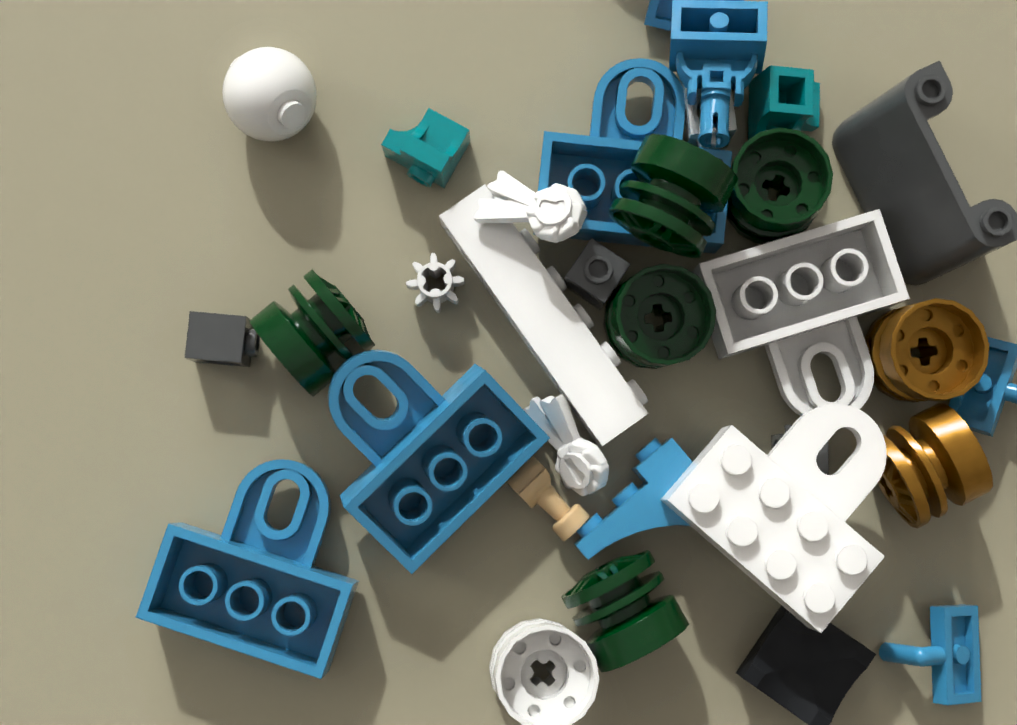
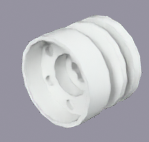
(564, 693)

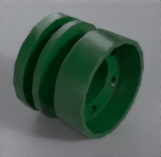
(793, 167)
(673, 193)
(670, 293)
(312, 332)
(627, 616)

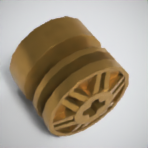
(950, 348)
(933, 464)

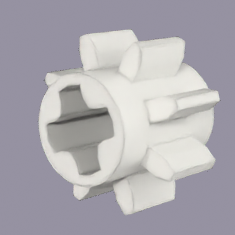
(435, 269)

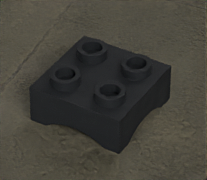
(804, 667)

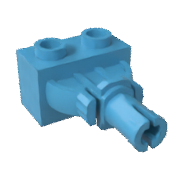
(717, 50)

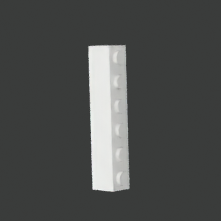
(546, 320)

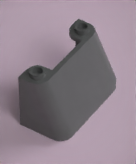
(904, 173)

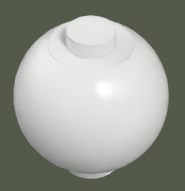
(269, 94)

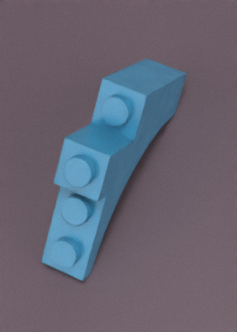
(642, 506)

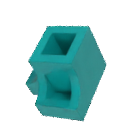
(784, 100)
(429, 149)

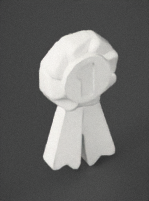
(552, 212)
(578, 460)

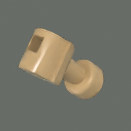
(534, 486)

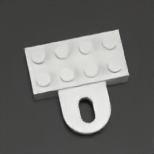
(804, 301)
(783, 514)

